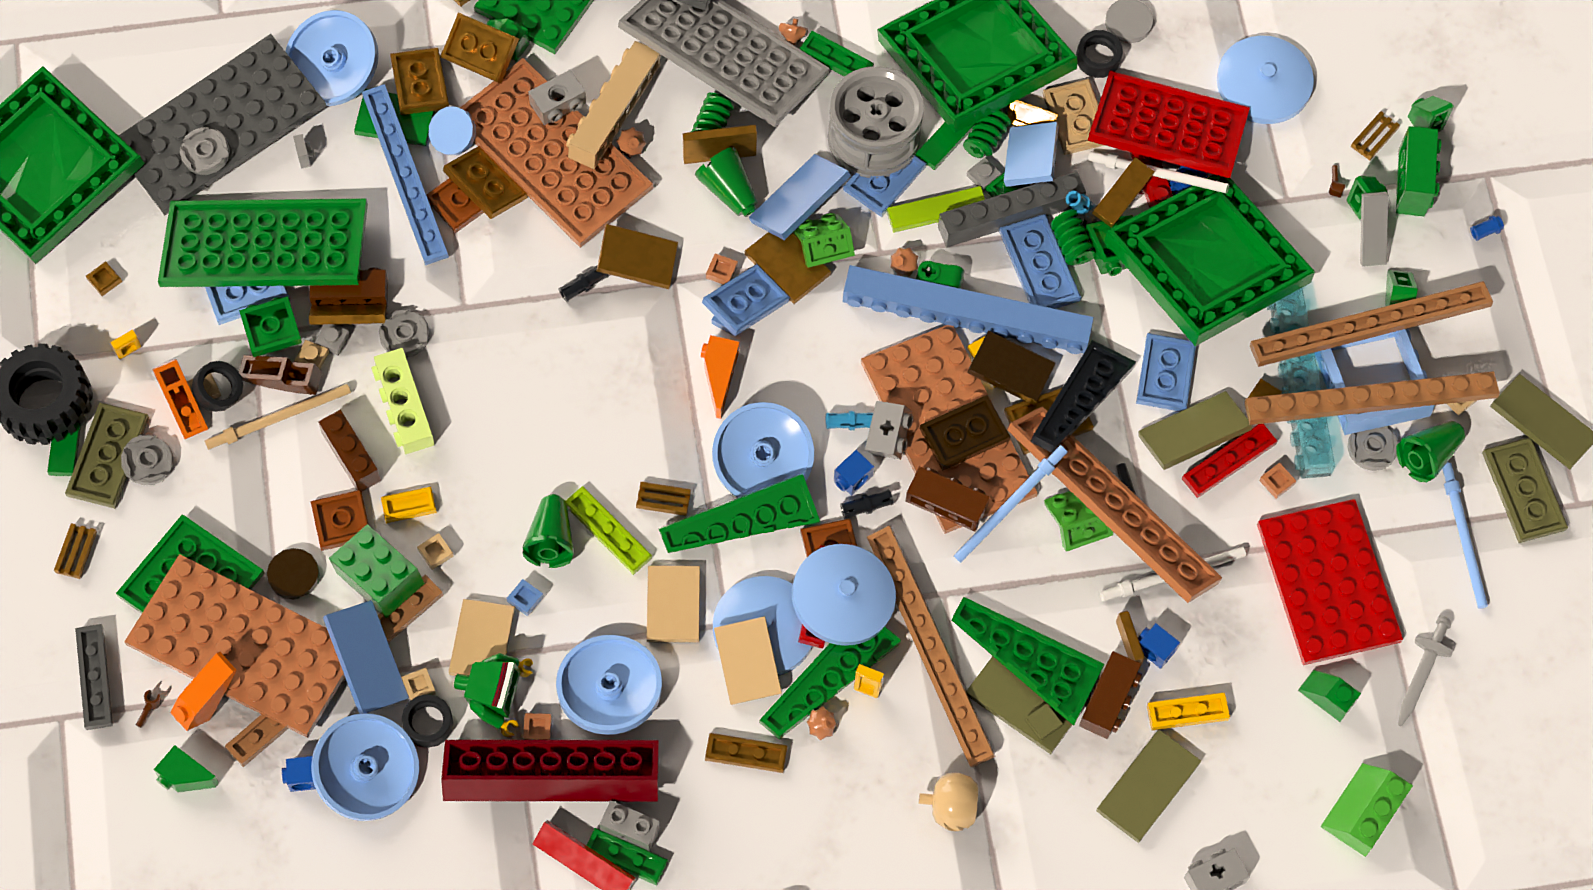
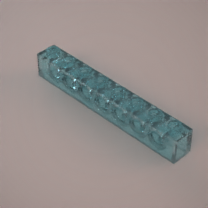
(1308, 463)

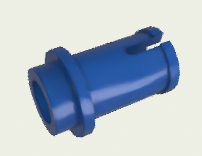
(1486, 228)

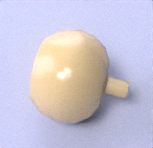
(953, 801)

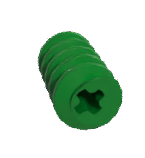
(713, 113)
(986, 134)
(1071, 238)

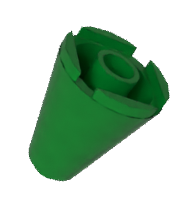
(729, 181)
(1429, 449)
(550, 534)

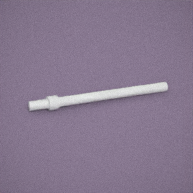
(1114, 161)
(1127, 588)

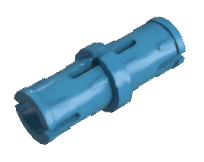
(1082, 202)
(848, 420)

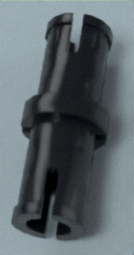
(581, 283)
(866, 504)

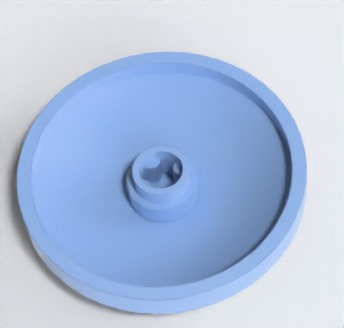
(335, 55)
(1266, 77)
(761, 447)
(843, 594)
(772, 599)
(609, 684)
(365, 767)

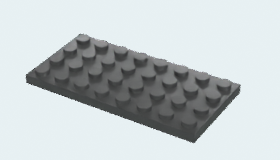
(246, 99)

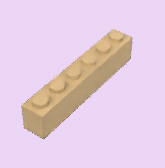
(613, 105)

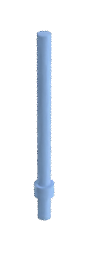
(1046, 466)
(1453, 489)

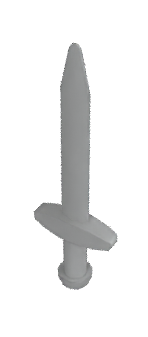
(1432, 648)

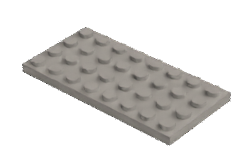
(728, 54)

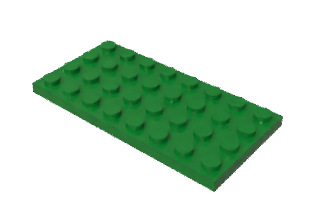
(263, 243)

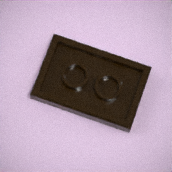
(1011, 367)
(964, 432)

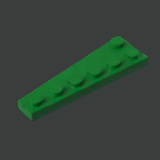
(759, 512)
(824, 679)

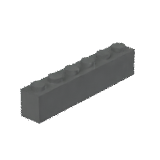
(1009, 208)

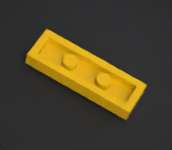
(1188, 711)

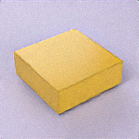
(126, 344)

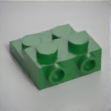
(1105, 257)
(270, 326)

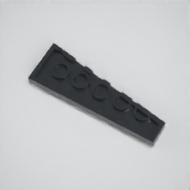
(1087, 387)

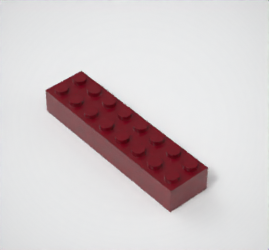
(551, 770)

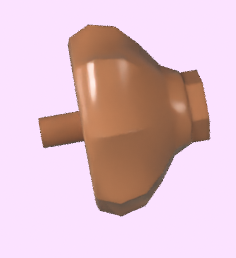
(793, 32)
(631, 142)
(904, 262)
(821, 723)

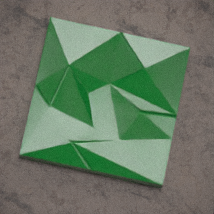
(976, 55)
(54, 163)
(1209, 258)

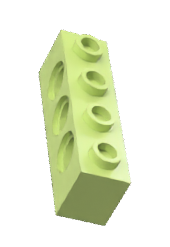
(395, 365)

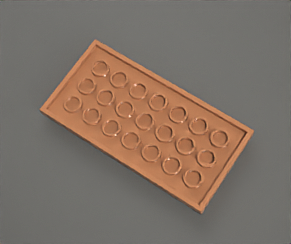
(538, 161)
(931, 380)
(280, 657)

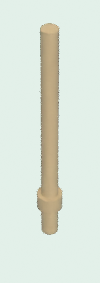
(230, 435)

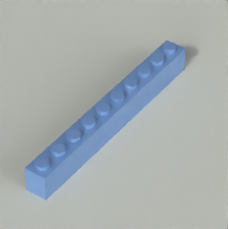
(967, 309)

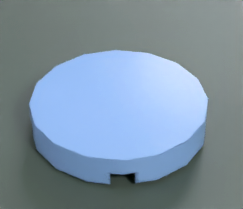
(452, 131)

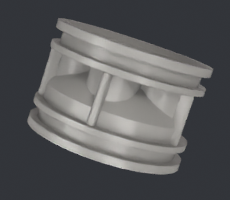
(878, 98)

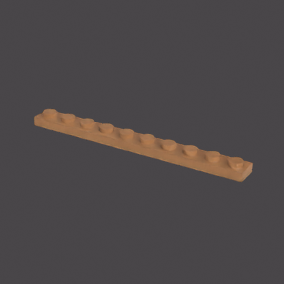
(1370, 323)
(1371, 398)
(932, 649)
(265, 730)

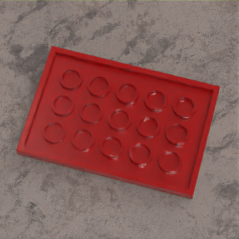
(1169, 124)
(1329, 582)

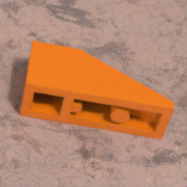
(719, 364)
(180, 398)
(204, 693)

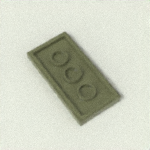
(1544, 421)
(1194, 430)
(98, 470)
(1525, 490)
(1012, 702)
(1148, 786)

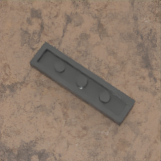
(94, 677)

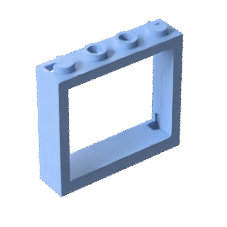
(1370, 420)

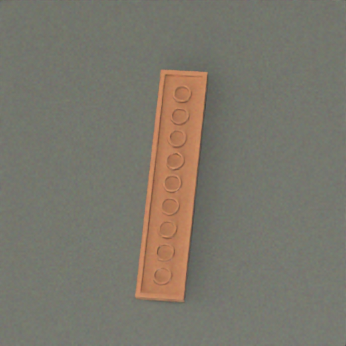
(1123, 512)

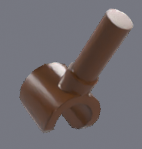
(1336, 188)
(149, 705)

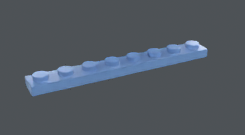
(405, 174)

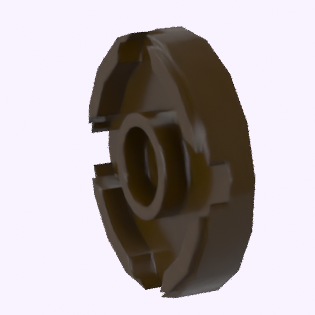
(293, 573)

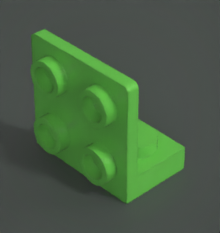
(825, 239)
(1076, 522)

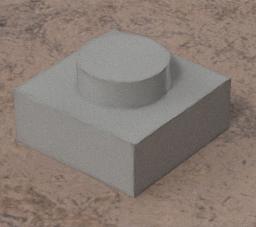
(303, 150)
(983, 173)
(332, 338)

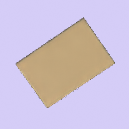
(1076, 113)
(673, 604)
(480, 633)
(748, 660)

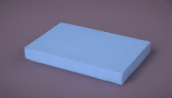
(1031, 154)
(230, 299)

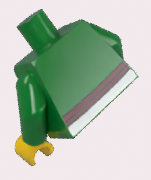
(492, 688)

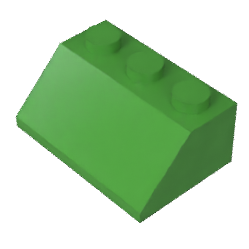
(1366, 807)

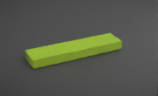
(928, 210)
(608, 530)

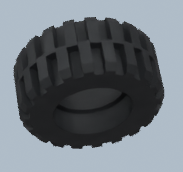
(61, 415)

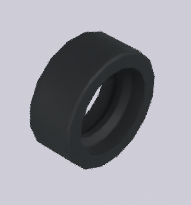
(1107, 39)
(226, 370)
(427, 701)

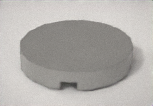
(1129, 20)
(204, 151)
(405, 331)
(1373, 448)
(146, 460)

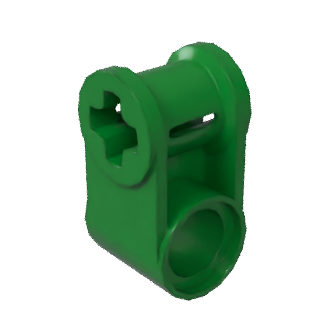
(941, 274)

